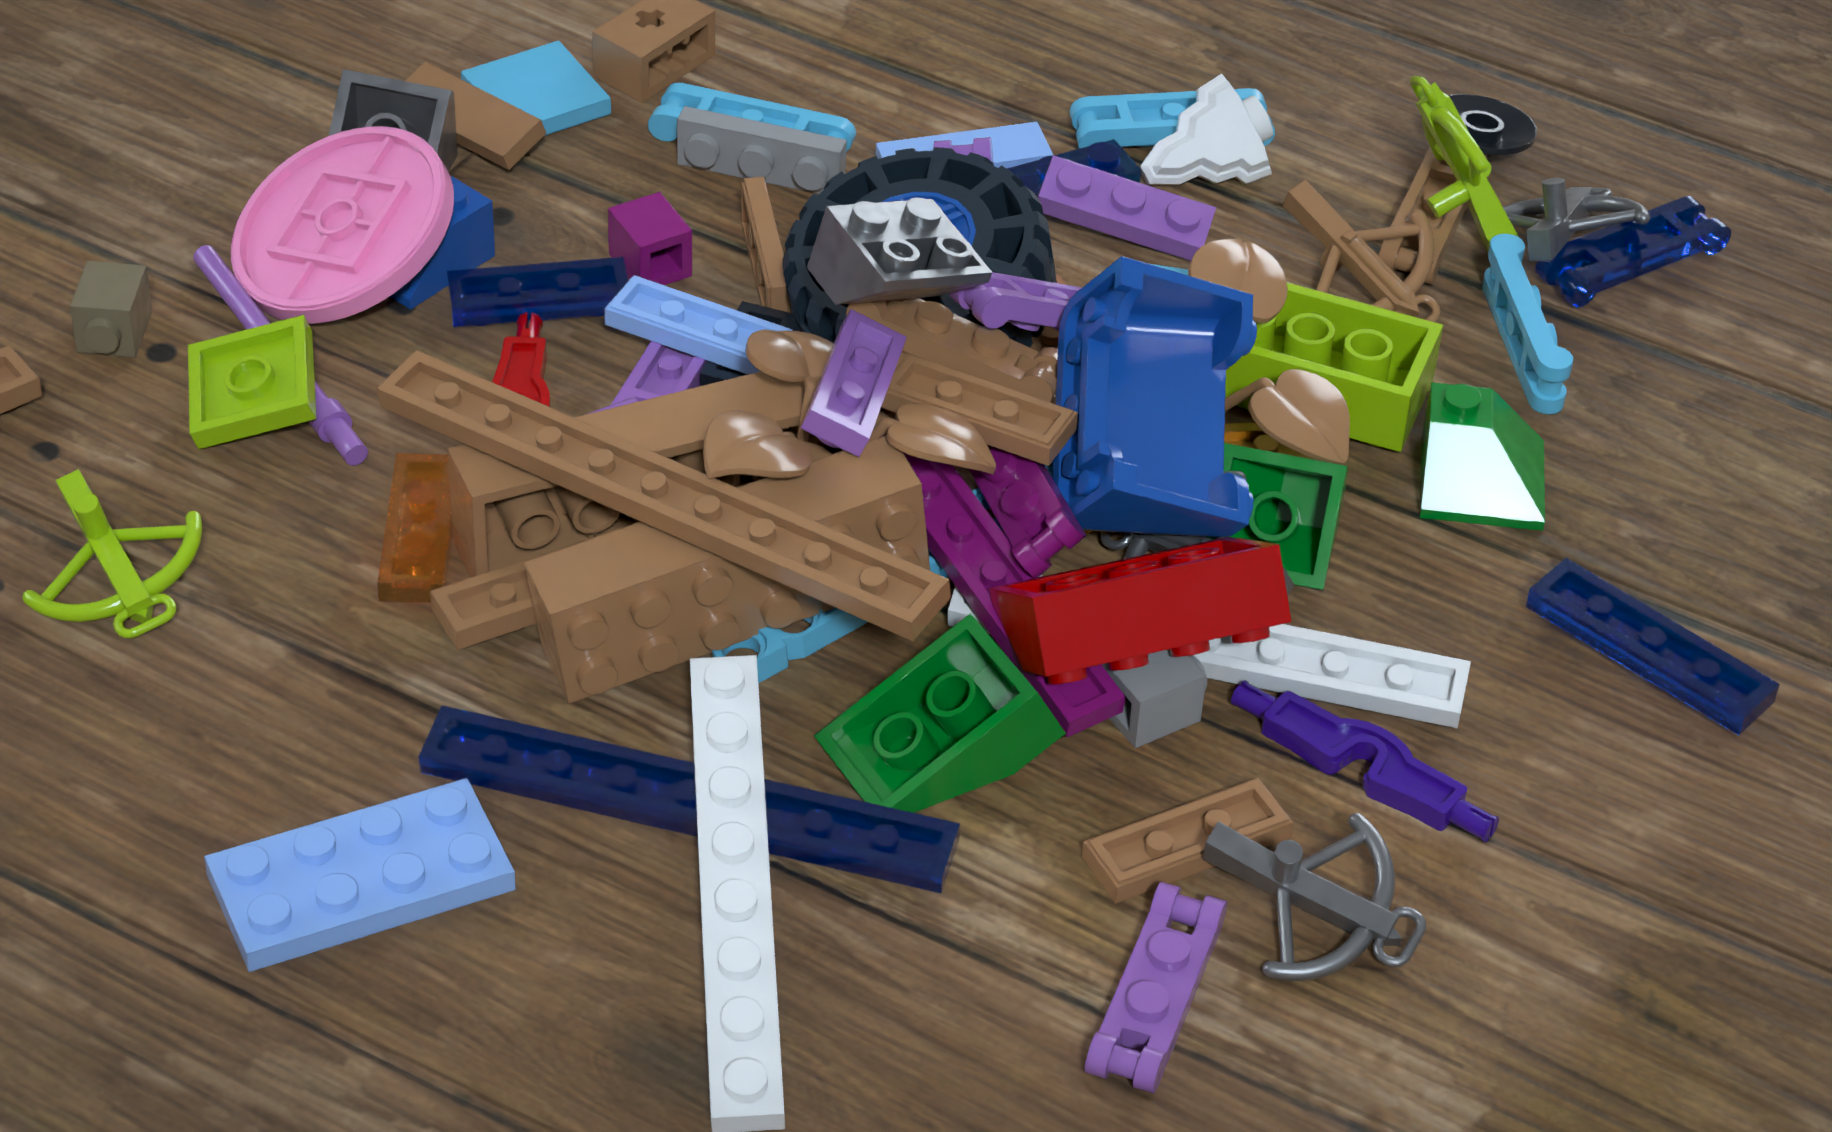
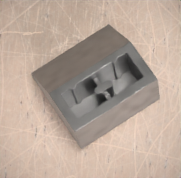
(892, 253)

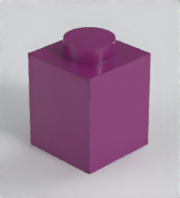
(651, 239)

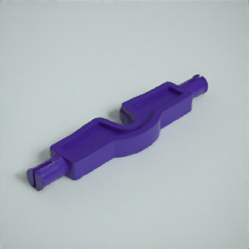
(1393, 776)

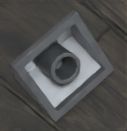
(399, 104)

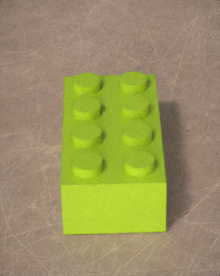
(1367, 352)

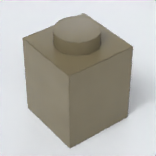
(111, 308)

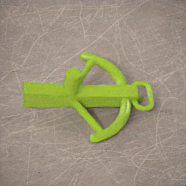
(1454, 144)
(132, 596)

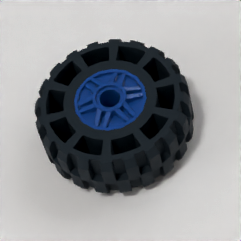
(982, 201)

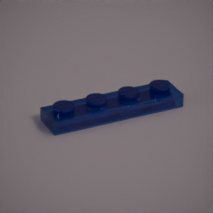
(1652, 646)

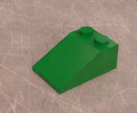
(941, 724)

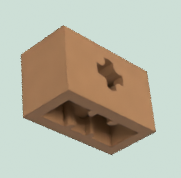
(653, 45)

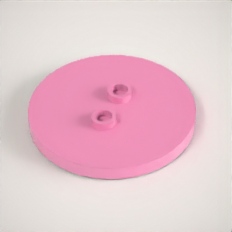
(342, 224)

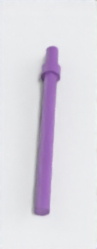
(332, 420)

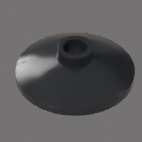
(1495, 124)

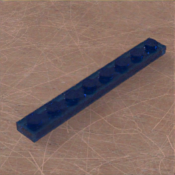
(662, 794)

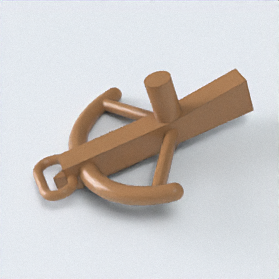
(1350, 249)

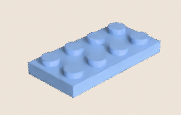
(358, 874)

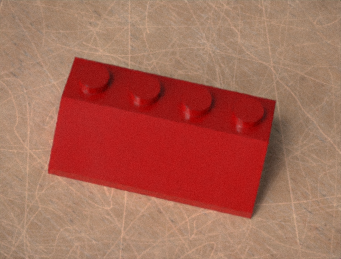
(1144, 607)

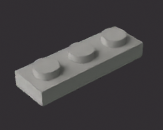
(758, 150)

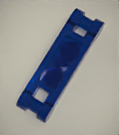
(1633, 249)

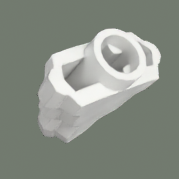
(1213, 140)

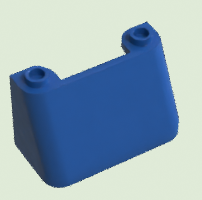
(1148, 379)

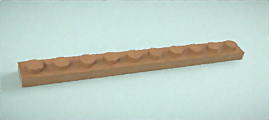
(667, 495)

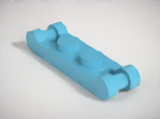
(1136, 117)
(664, 118)
(1523, 328)

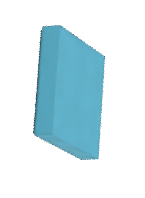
(544, 84)

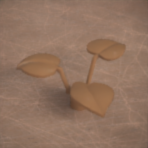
(1301, 406)
(757, 446)

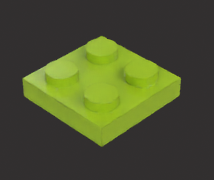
(251, 382)

